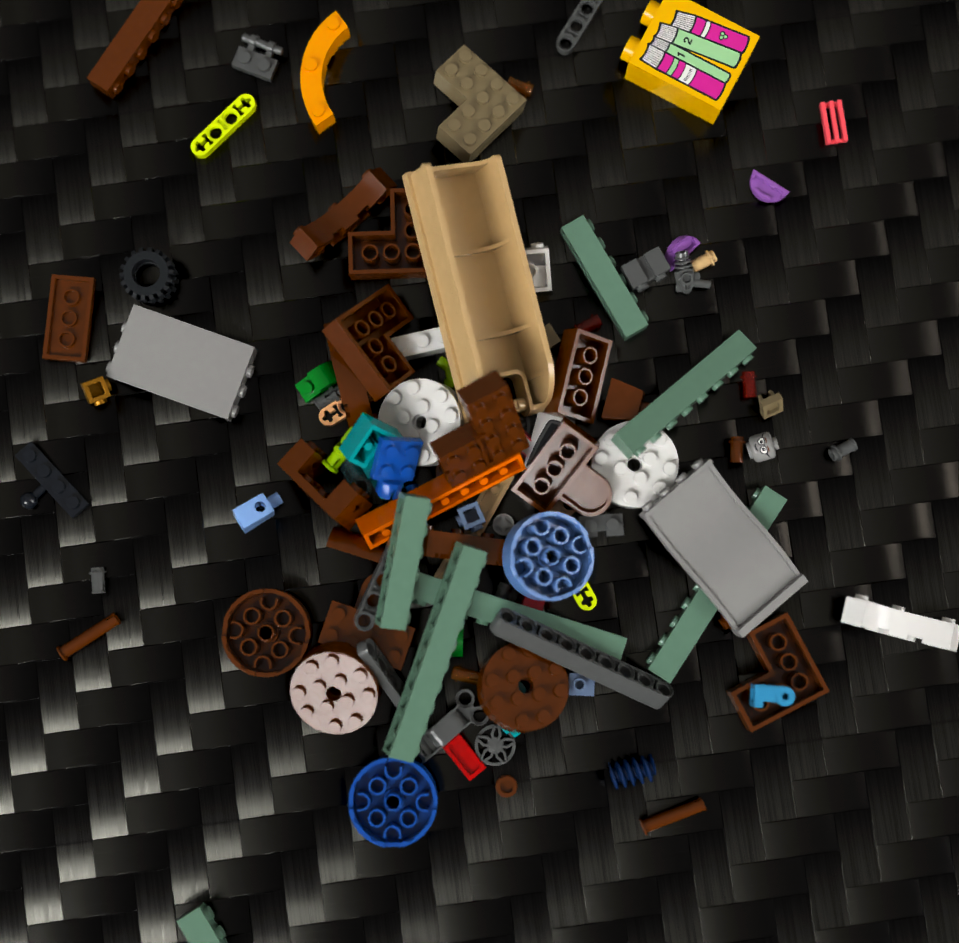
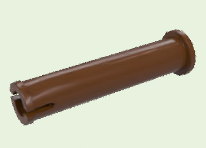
(88, 636)
(672, 815)

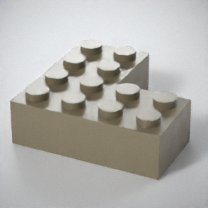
(484, 103)

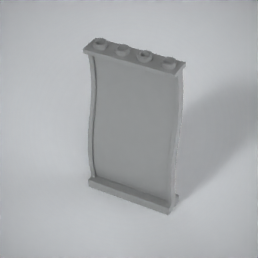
(723, 547)

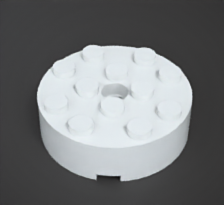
(421, 399)
(635, 488)

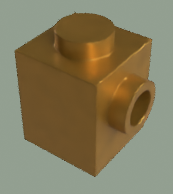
(96, 390)

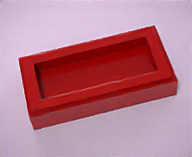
(464, 757)

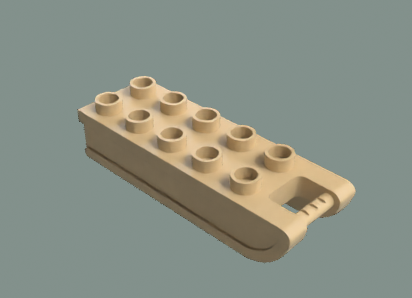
(481, 278)

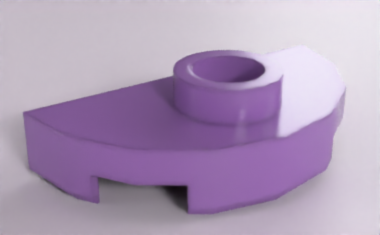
(766, 189)
(679, 244)

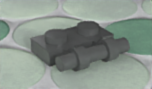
(255, 63)

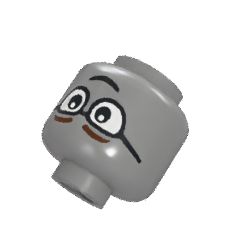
(762, 447)

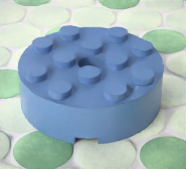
(527, 562)

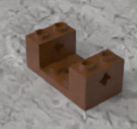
(305, 465)

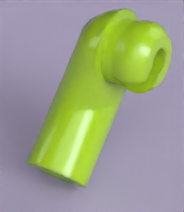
(443, 364)

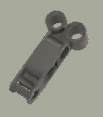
(449, 726)

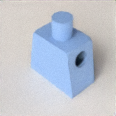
(249, 517)

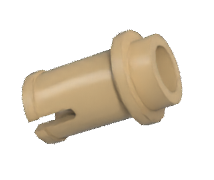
(704, 260)

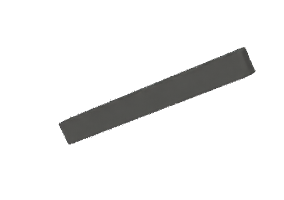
(581, 658)

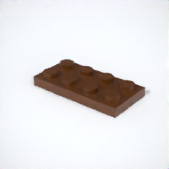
(69, 318)

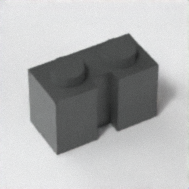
(645, 270)
(609, 524)

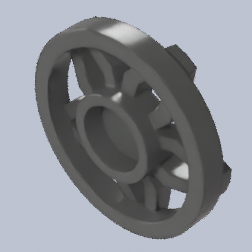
(494, 745)

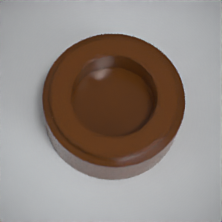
(506, 786)

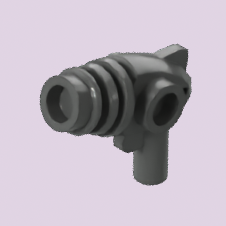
(685, 274)

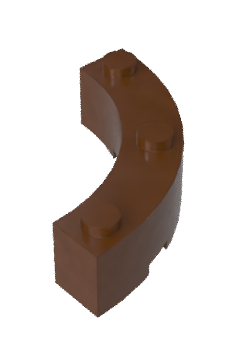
(343, 216)
(350, 388)

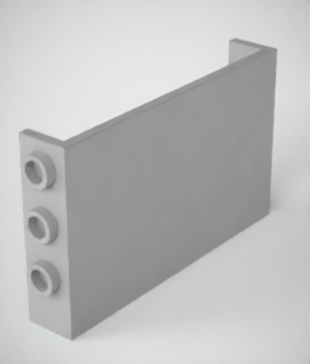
(182, 362)

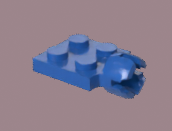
(394, 464)

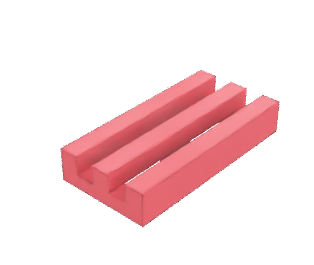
(841, 119)

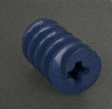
(632, 771)

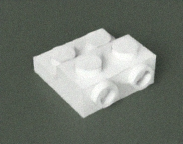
(539, 266)

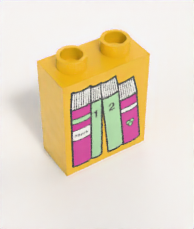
(688, 56)

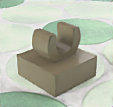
(771, 405)

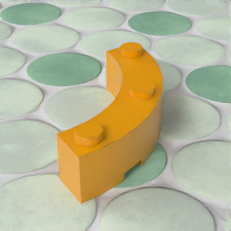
(320, 48)

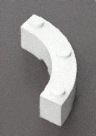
(900, 624)

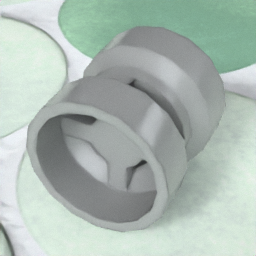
(502, 524)

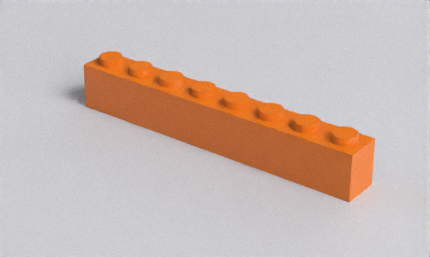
(378, 524)

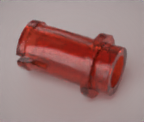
(590, 324)
(749, 384)

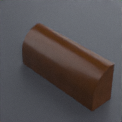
(353, 544)

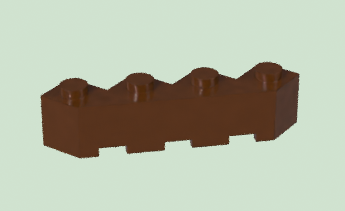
(441, 544)

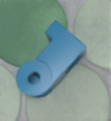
(770, 693)

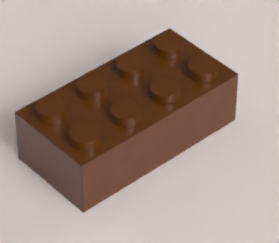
(579, 375)

